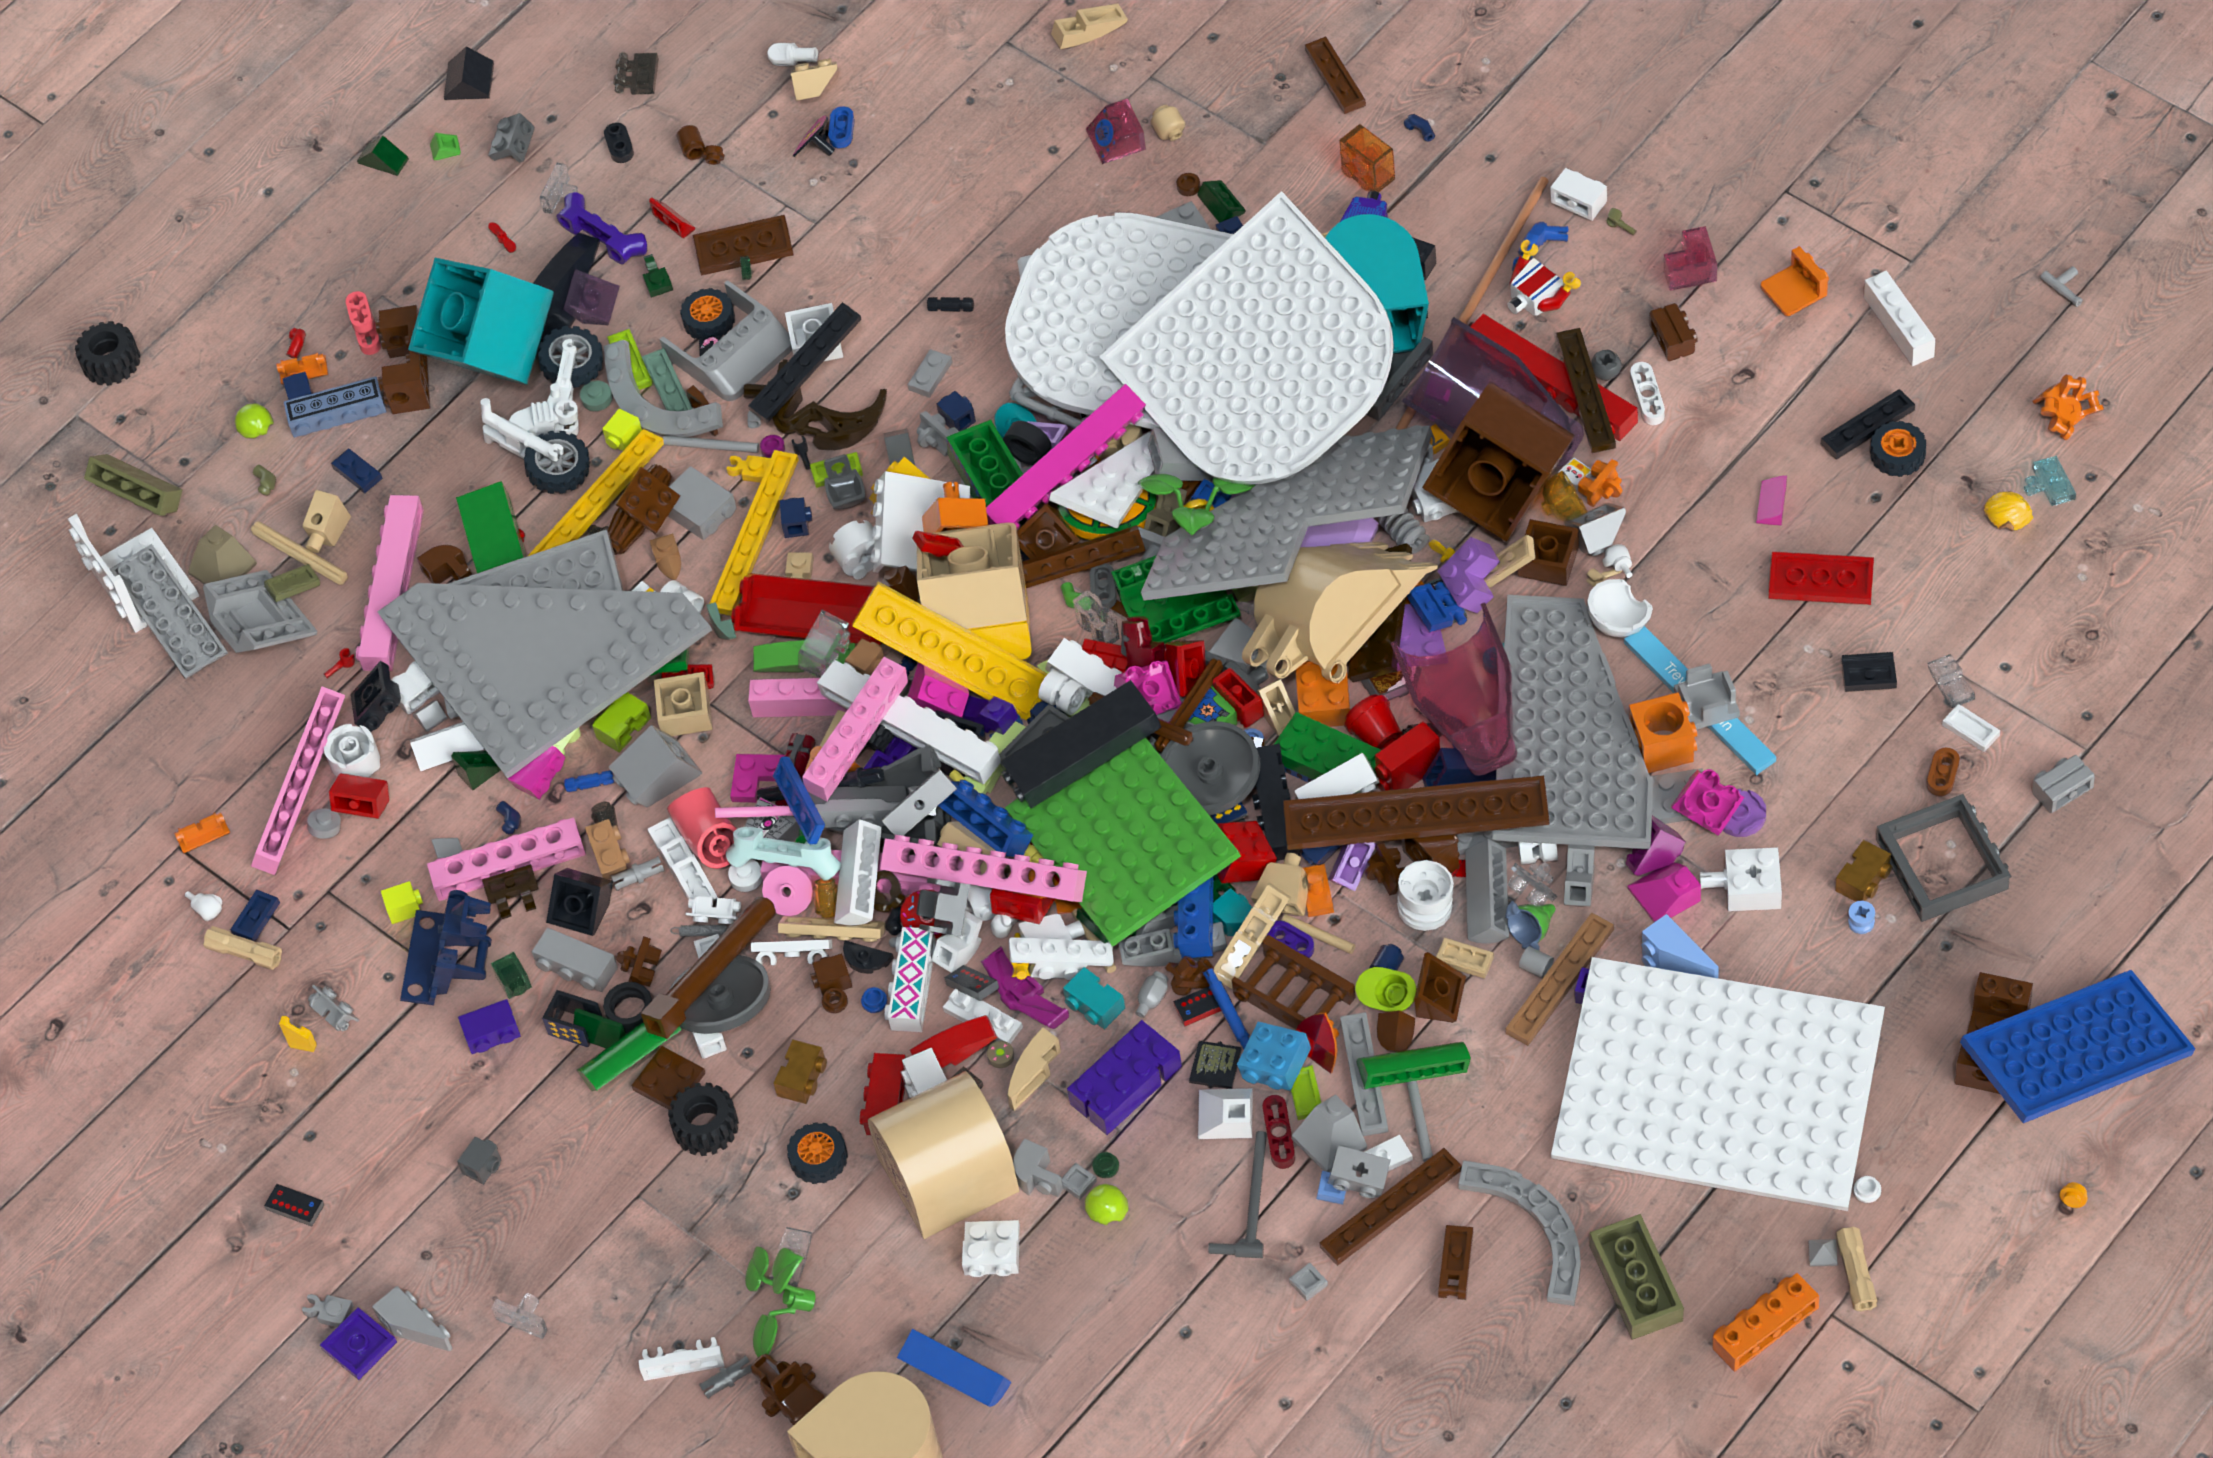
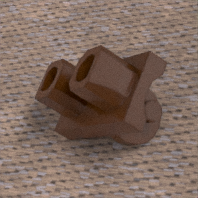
(1384, 869)
(646, 953)
(1188, 974)

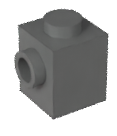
(480, 1160)

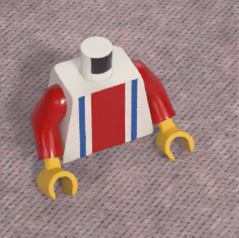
(1536, 286)

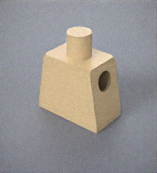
(325, 520)
(1288, 878)

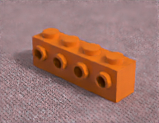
(1765, 1321)

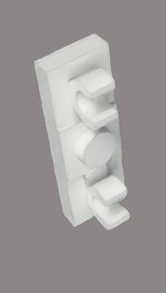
(791, 949)
(966, 1008)
(681, 1361)

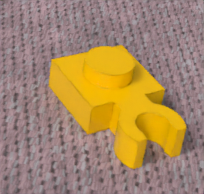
(751, 469)

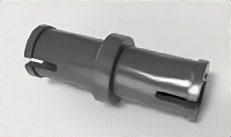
(726, 1377)

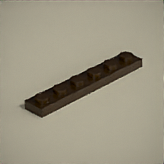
(1586, 390)

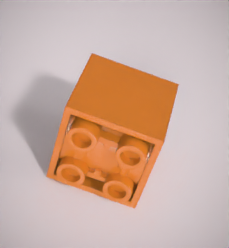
(1664, 714)

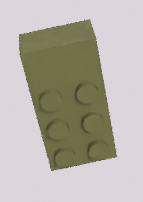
(1636, 1276)

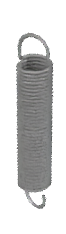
(700, 930)

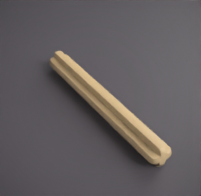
(299, 553)

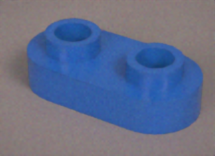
(841, 127)

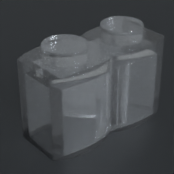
(1096, 618)

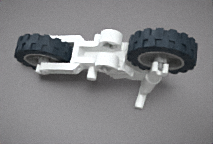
(543, 423)

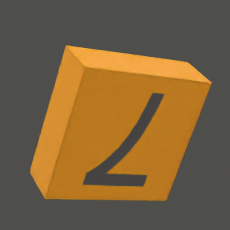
(1439, 439)

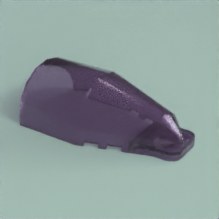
(1464, 368)

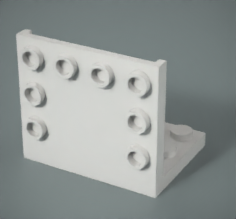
(114, 585)

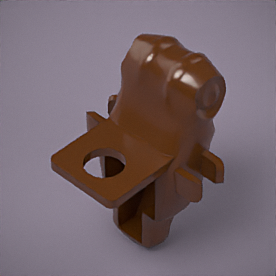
(786, 1387)

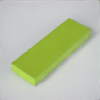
(638, 368)

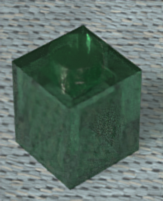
(511, 975)

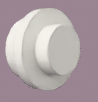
(1867, 1189)

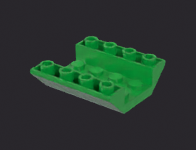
(1171, 616)

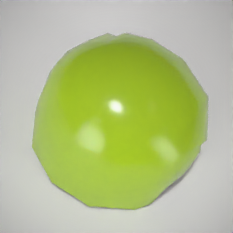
(253, 420)
(1106, 1204)

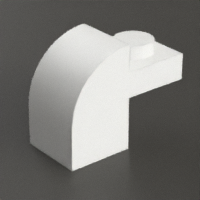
(955, 951)

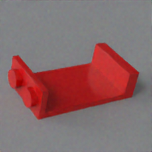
(1019, 905)

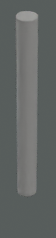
(711, 444)
(1419, 1119)

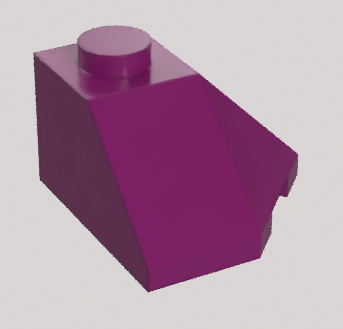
(1664, 849)

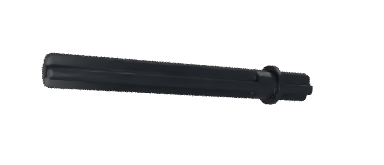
(851, 779)

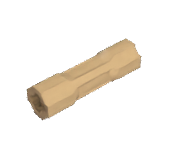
(259, 953)
(1857, 1272)

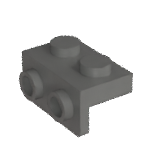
(512, 138)

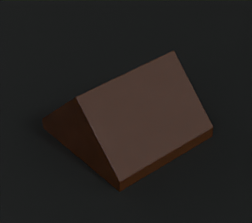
(1438, 990)

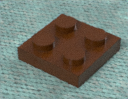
(666, 1076)

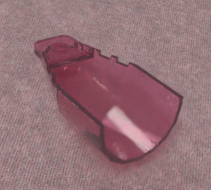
(1467, 696)

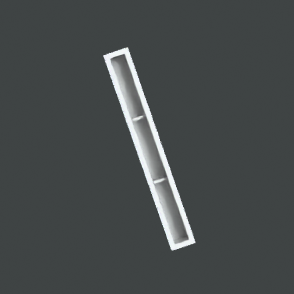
(917, 725)

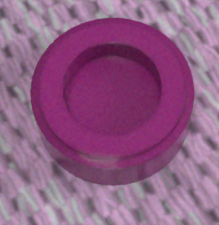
(771, 443)

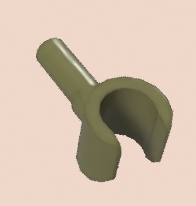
(1614, 220)

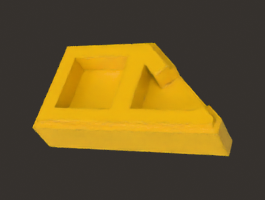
(297, 1038)

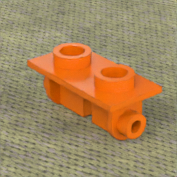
(313, 365)
(202, 832)

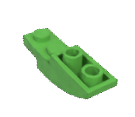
(783, 656)

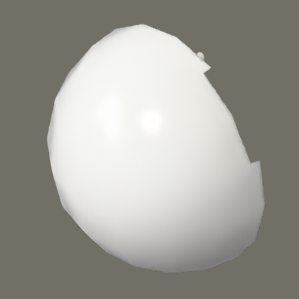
(1616, 610)

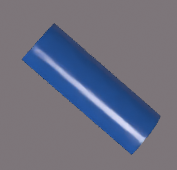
(953, 1369)

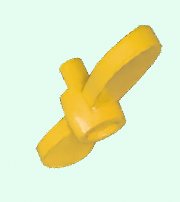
(1439, 548)

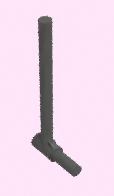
(1250, 1246)

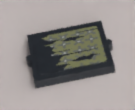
(1215, 1065)

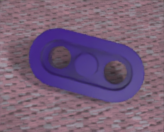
(1293, 937)

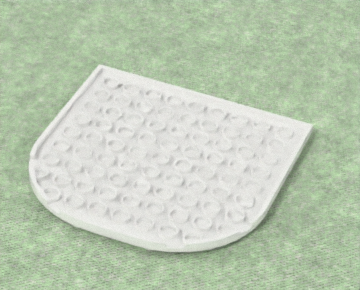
(1087, 293)
(1260, 351)

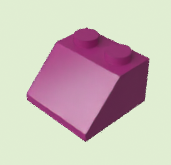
(938, 692)

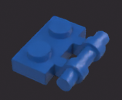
(1431, 609)

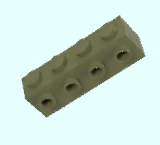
(133, 484)

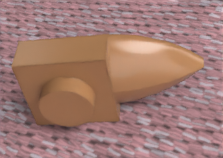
(667, 555)

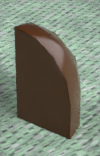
(1395, 1030)

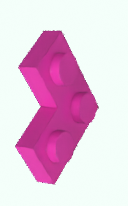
(749, 772)

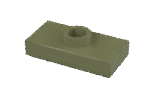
(292, 583)

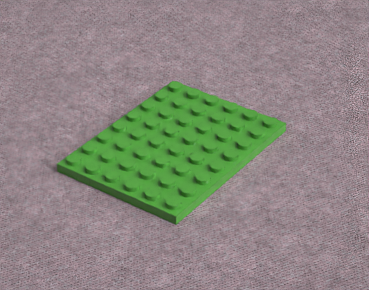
(1133, 835)

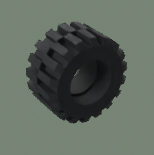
(105, 339)
(697, 1102)

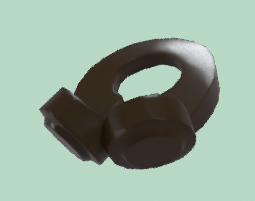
(897, 896)

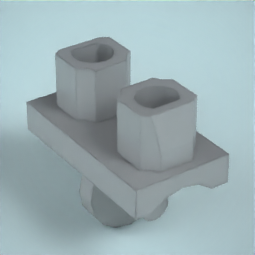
(933, 432)

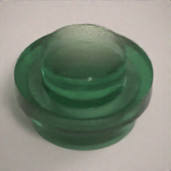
(1105, 1165)

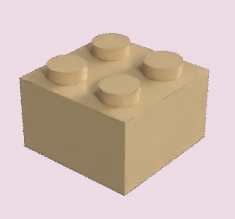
(683, 704)

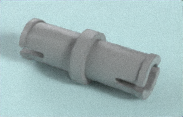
(637, 873)

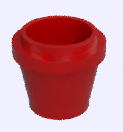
(1373, 722)

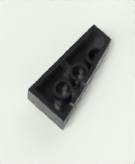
(1269, 797)

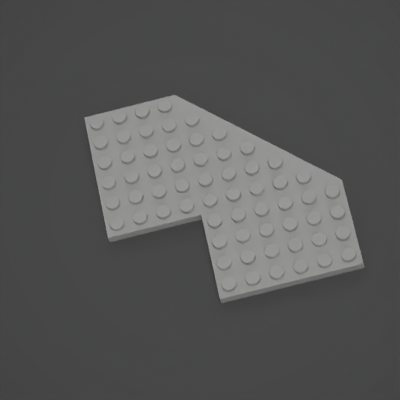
(1263, 528)

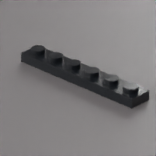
(804, 362)

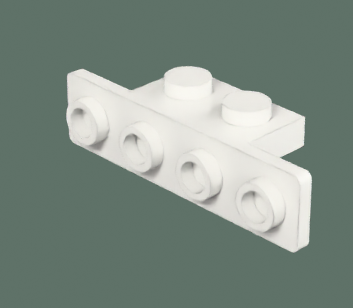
(1059, 956)

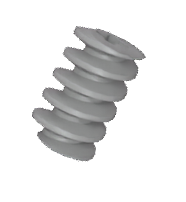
(1405, 529)

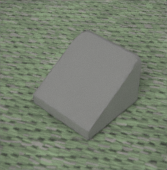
(446, 847)

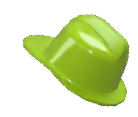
(1385, 989)

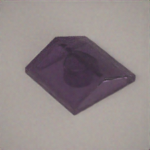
(591, 299)

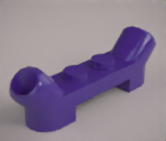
(619, 246)

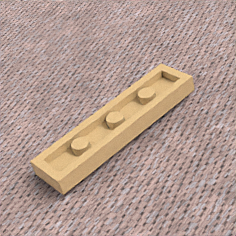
(823, 927)

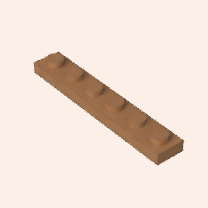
(1559, 979)

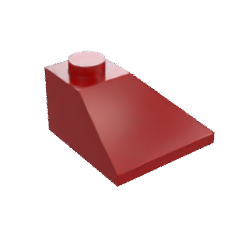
(1185, 662)

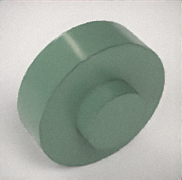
(596, 395)

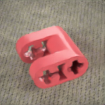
(363, 322)

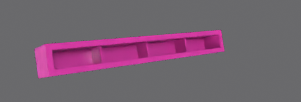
(1066, 458)

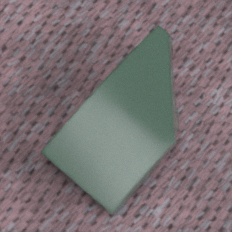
(722, 629)

